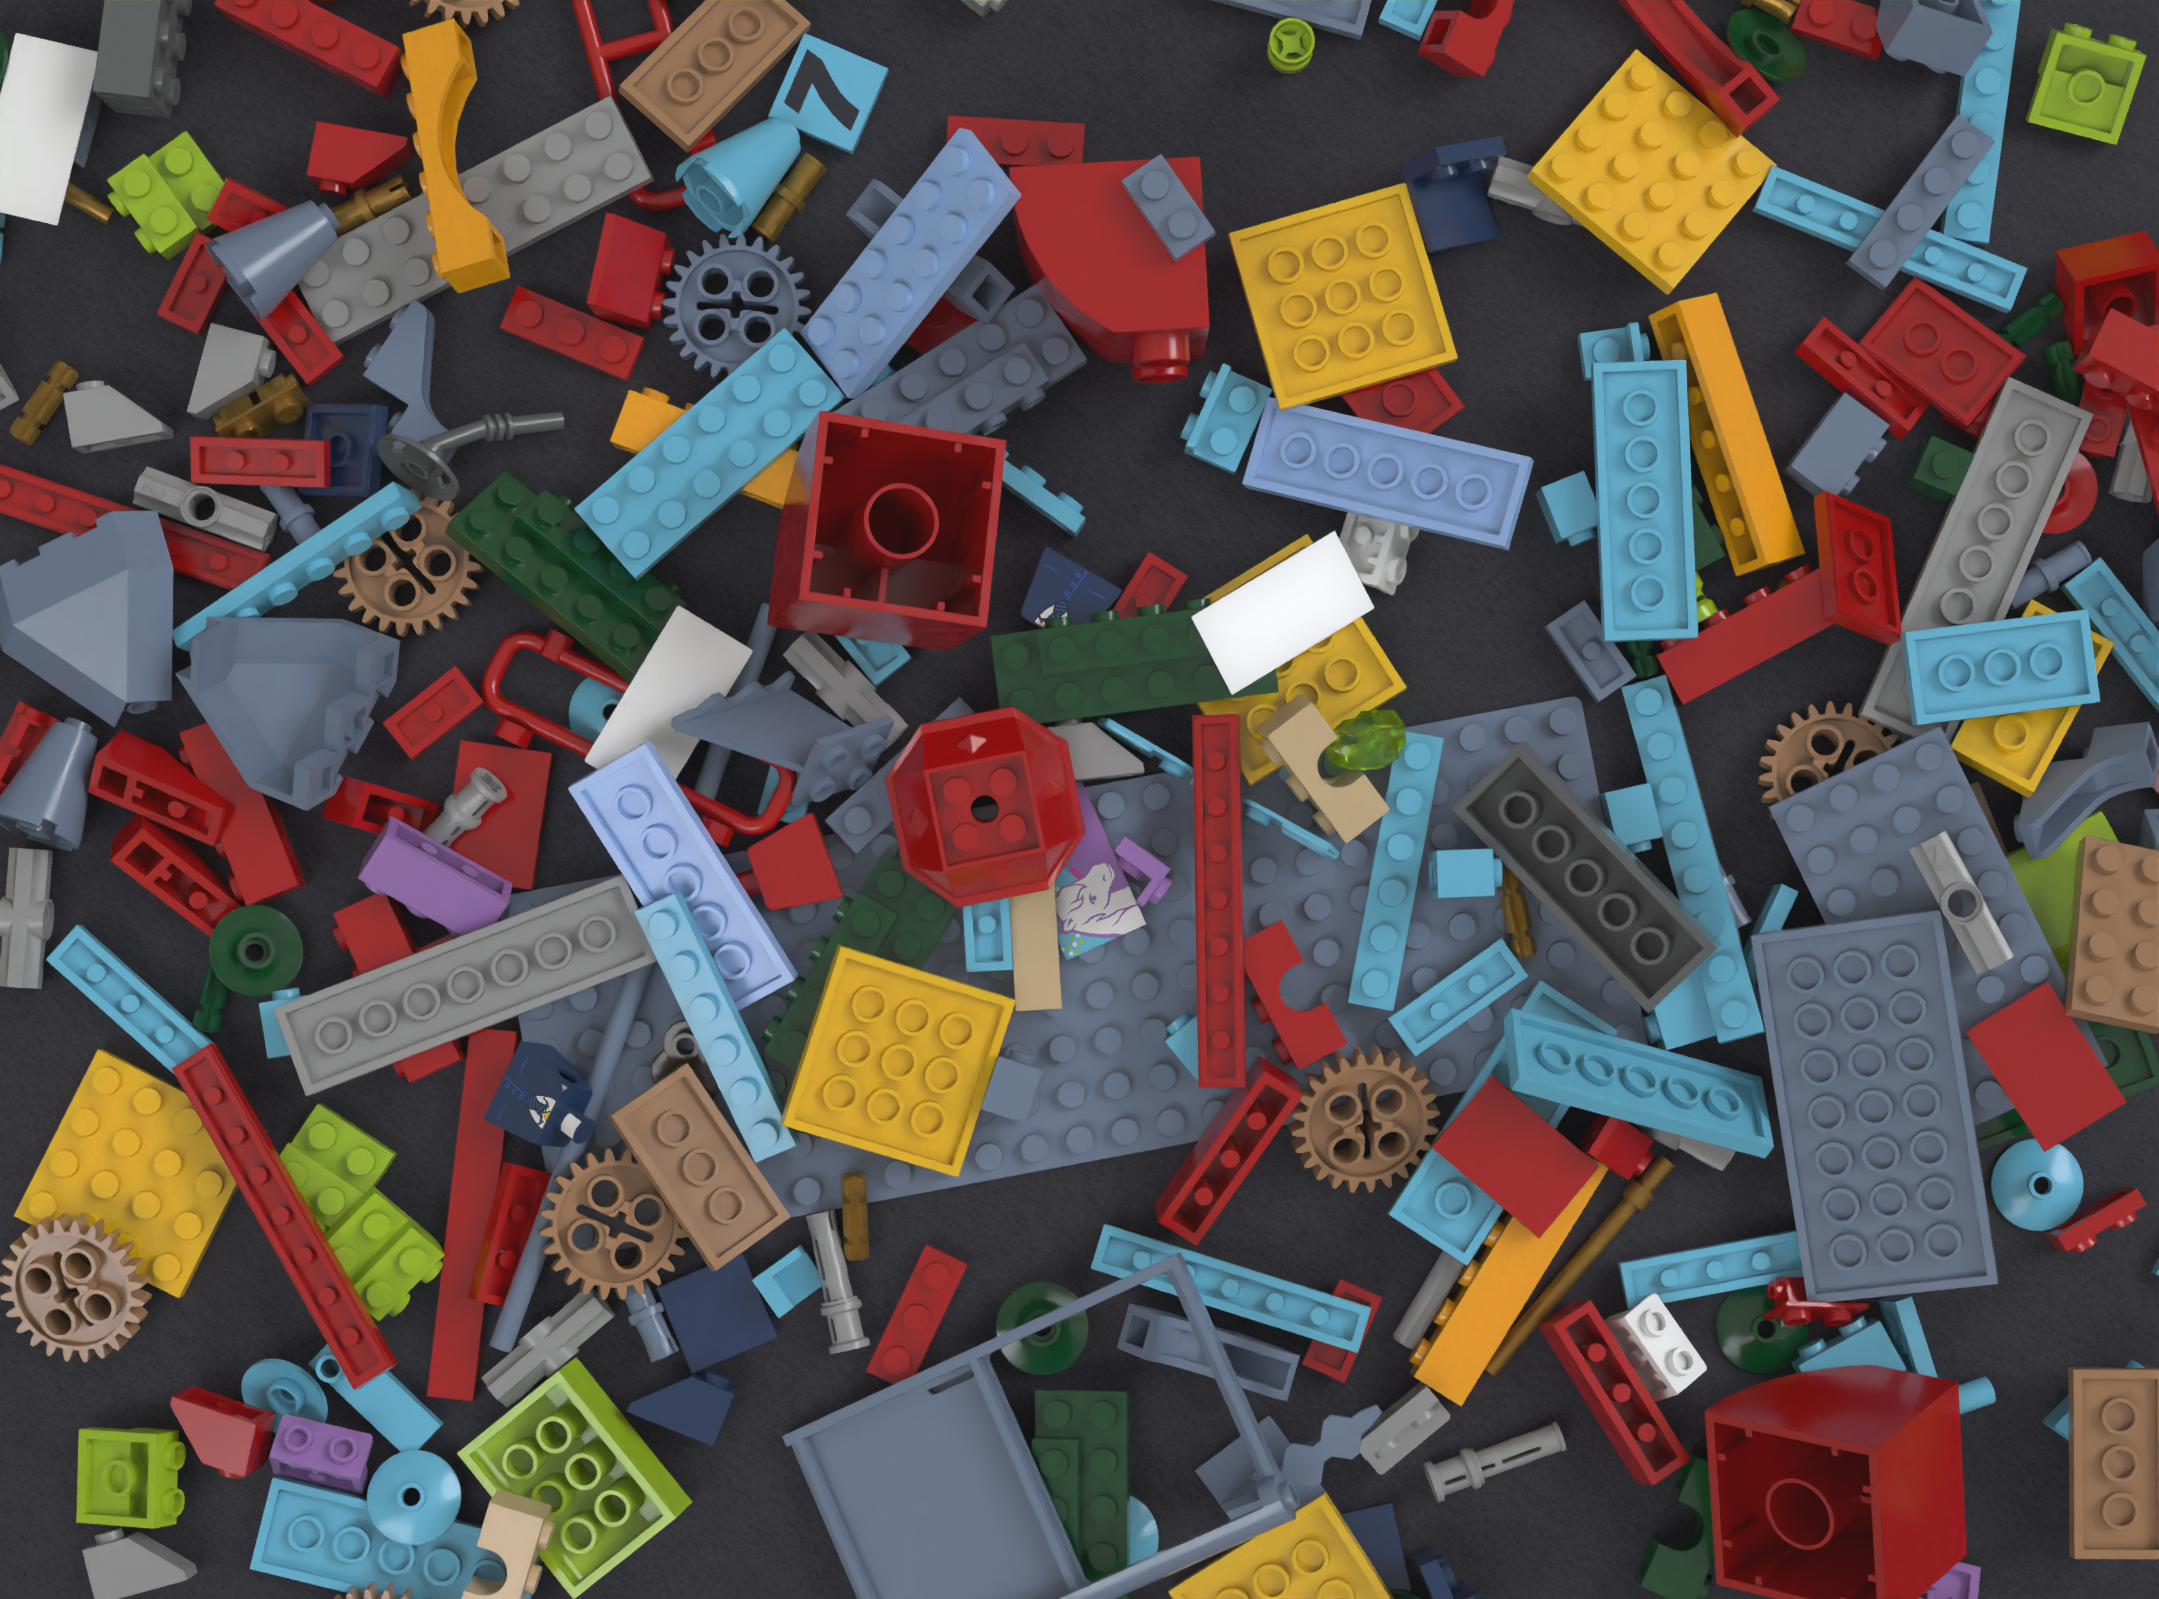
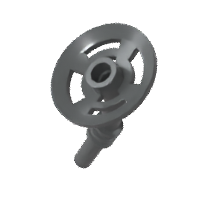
(424, 458)

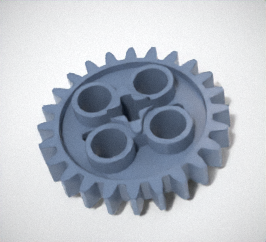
(741, 267)

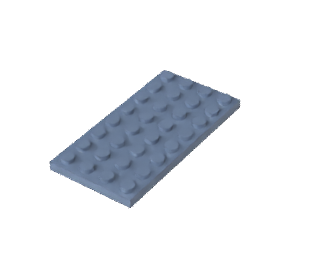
(1856, 861)
(1874, 1107)

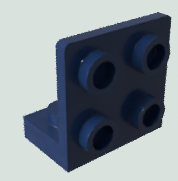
(1451, 195)

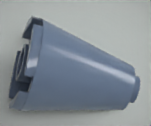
(274, 254)
(51, 787)

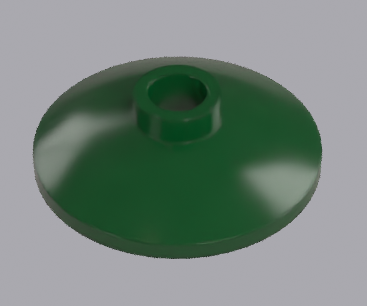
(1766, 45)
(260, 928)
(1738, 1334)
(1046, 1352)

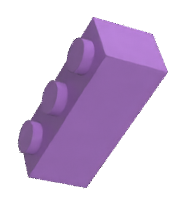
(434, 880)

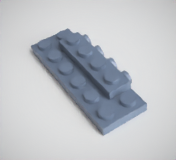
(978, 372)

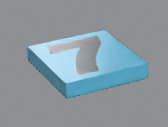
(829, 93)

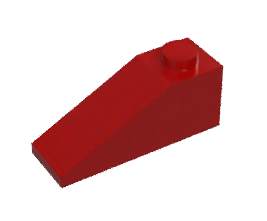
(157, 787)
(173, 872)

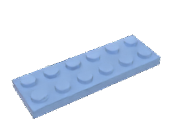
(910, 263)
(1389, 473)
(668, 849)

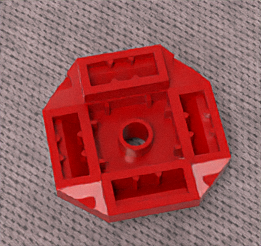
(996, 756)

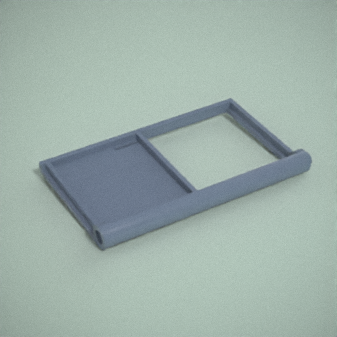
(949, 1502)

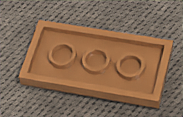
(712, 64)
(2115, 936)
(699, 1167)
(2113, 1463)

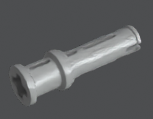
(465, 809)
(839, 1304)
(1473, 1467)

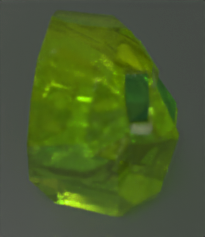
(1367, 740)

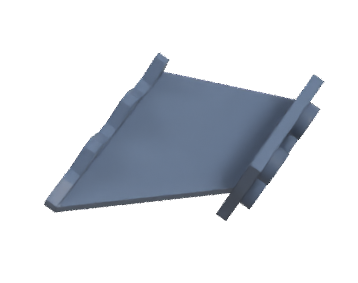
(791, 733)
(1233, 1476)

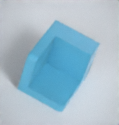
(788, 1281)

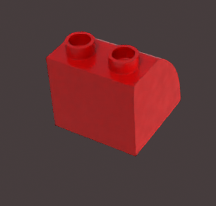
(1110, 269)
(888, 533)
(1837, 1484)

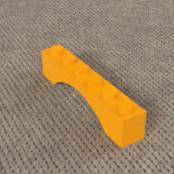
(441, 77)

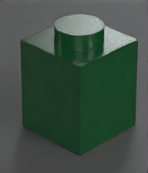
(1938, 469)

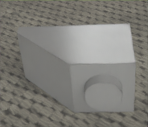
(229, 368)
(107, 419)
(1095, 753)
(132, 1564)

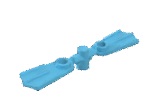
(1253, 811)

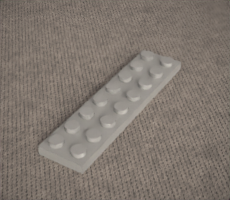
(521, 192)
(1985, 534)
(464, 985)

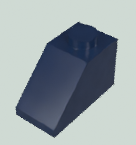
(689, 1405)

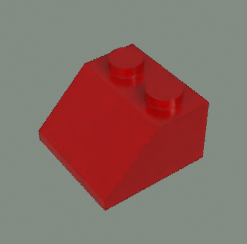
(630, 273)
(2107, 275)

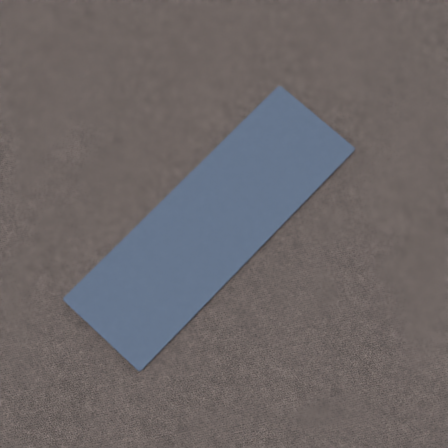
(1103, 1056)

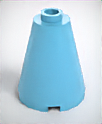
(738, 174)

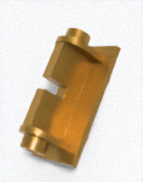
(279, 405)

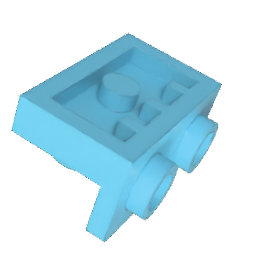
(1226, 419)

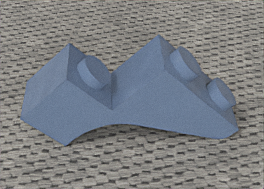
(975, 291)
(404, 371)
(2070, 790)
(1171, 1341)

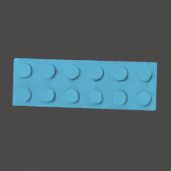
(709, 454)
(1644, 501)
(1637, 1083)
(1439, 1198)
(333, 1544)

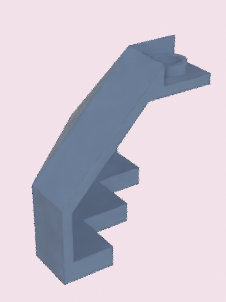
(96, 614)
(290, 697)

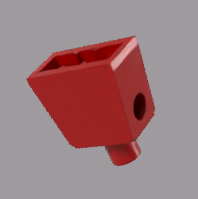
(792, 867)

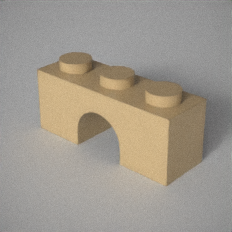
(1297, 739)
(516, 1532)

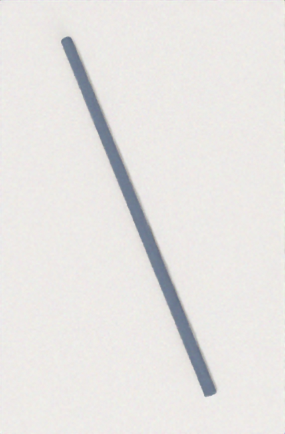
(616, 1031)

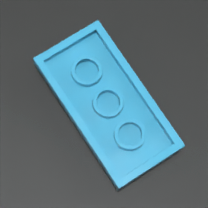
(2000, 667)

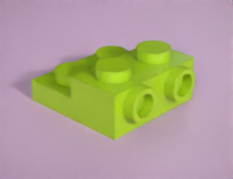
(2086, 83)
(168, 195)
(334, 1164)
(384, 1253)
(129, 1477)

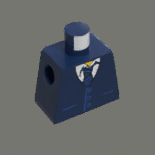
(1065, 590)
(542, 1098)

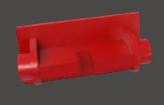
(2107, 422)
(20, 739)
(1794, 1309)

